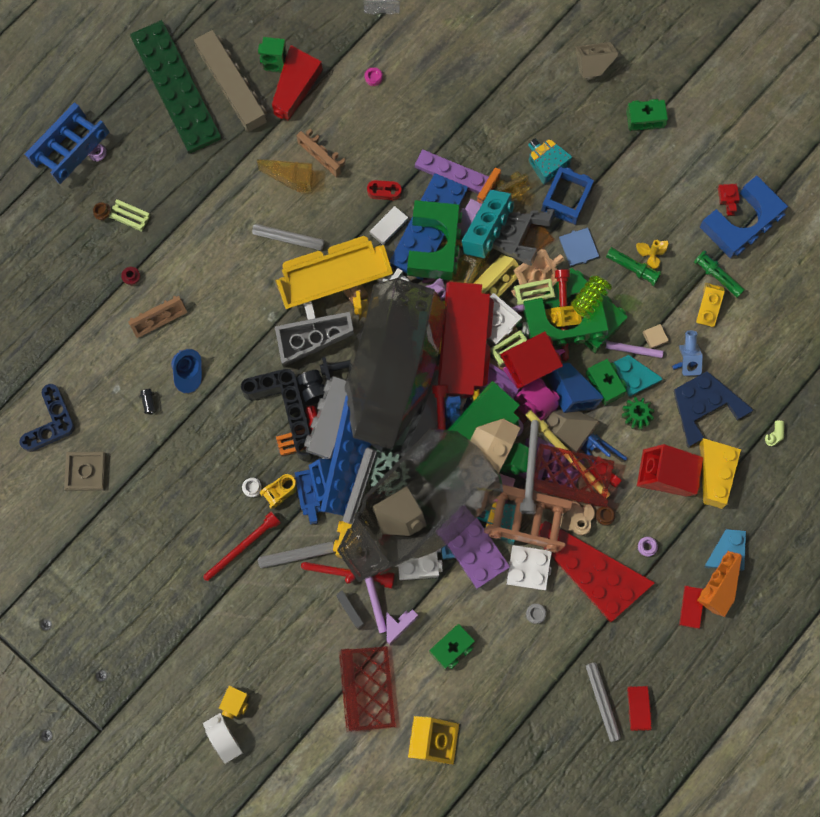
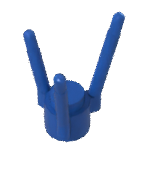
(594, 442)

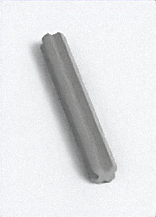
(288, 237)
(359, 485)
(296, 554)
(603, 702)

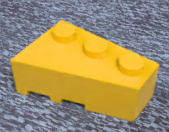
(718, 471)

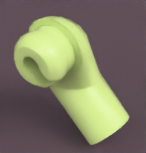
(776, 436)

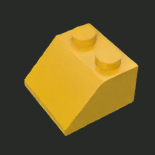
(433, 740)

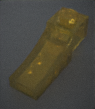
(468, 268)

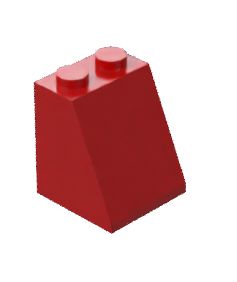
(670, 470)

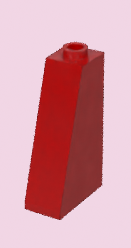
(295, 81)

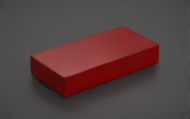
(691, 608)

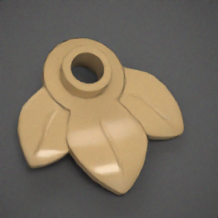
(578, 515)

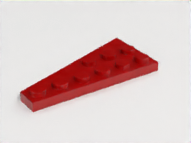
(602, 579)

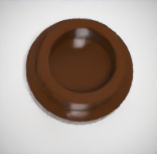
(101, 211)
(605, 515)

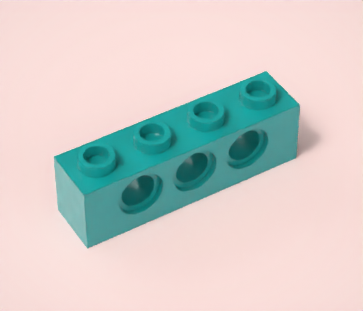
(487, 223)

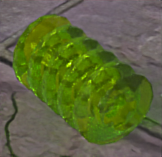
(589, 295)

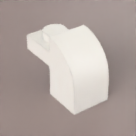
(222, 738)

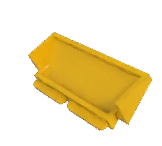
(341, 269)

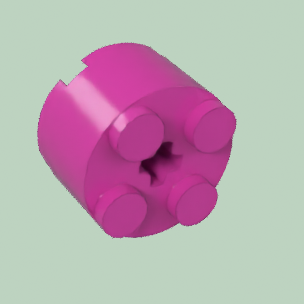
(538, 399)

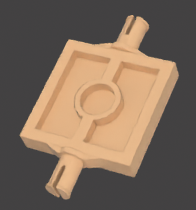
(541, 269)

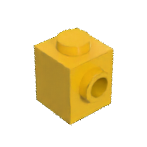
(234, 703)

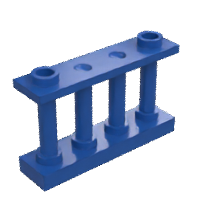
(57, 133)

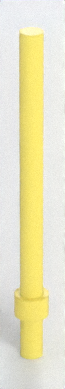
(543, 428)

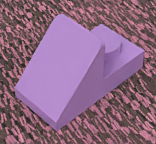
(468, 215)
(395, 629)

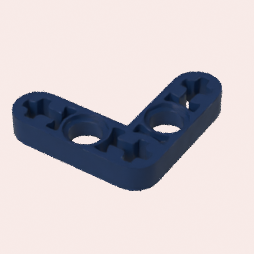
(54, 426)

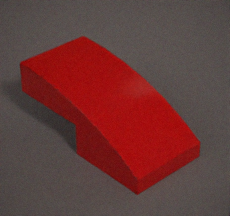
(639, 708)

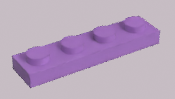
(433, 164)

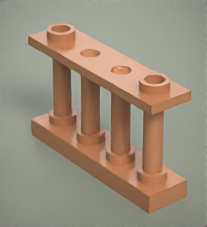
(542, 501)

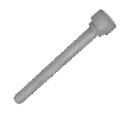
(527, 505)

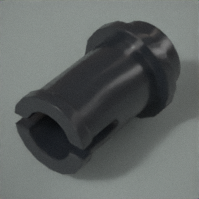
(148, 401)

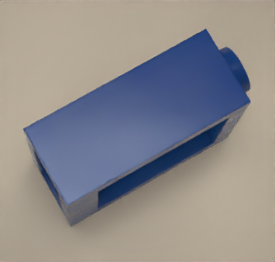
(561, 211)

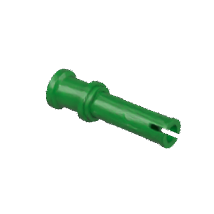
(712, 268)
(641, 270)

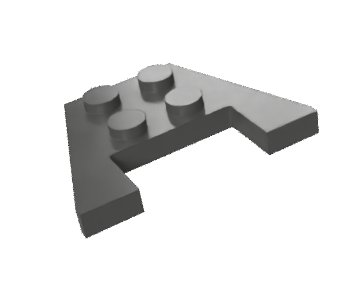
(514, 232)

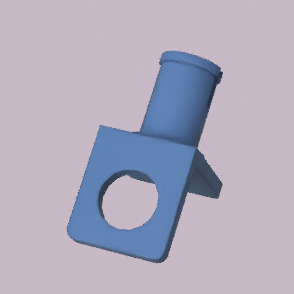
(691, 353)

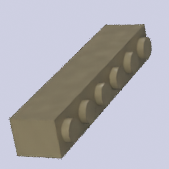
(230, 81)

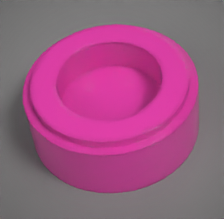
(373, 76)

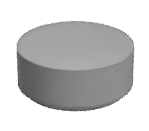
(535, 613)

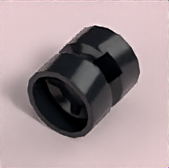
(311, 385)

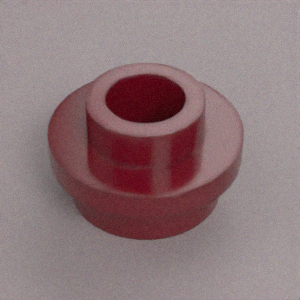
(132, 280)

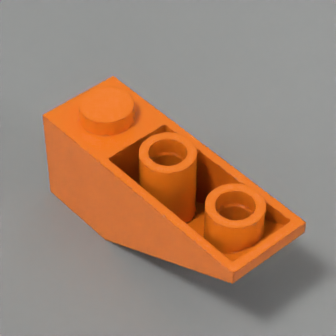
(722, 586)

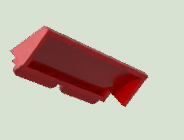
(464, 336)

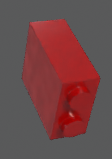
(531, 359)

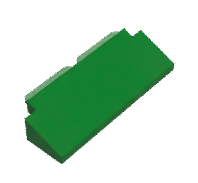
(486, 408)

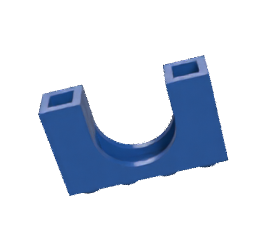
(734, 239)

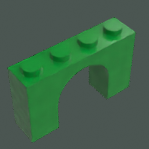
(439, 263)
(614, 316)
(537, 323)

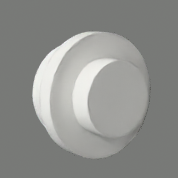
(251, 487)

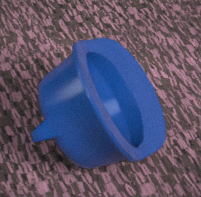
(187, 370)

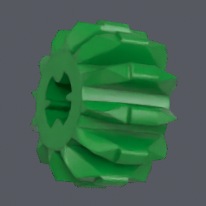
(629, 412)

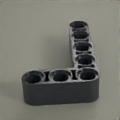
(290, 405)

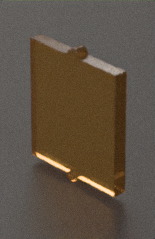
(537, 237)

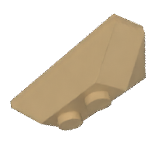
(495, 440)

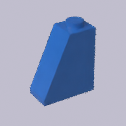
(573, 389)

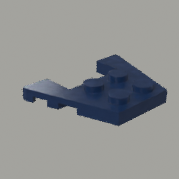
(702, 397)

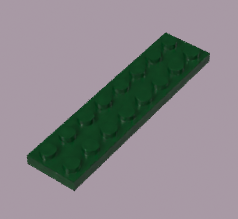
(175, 87)

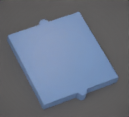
(578, 247)

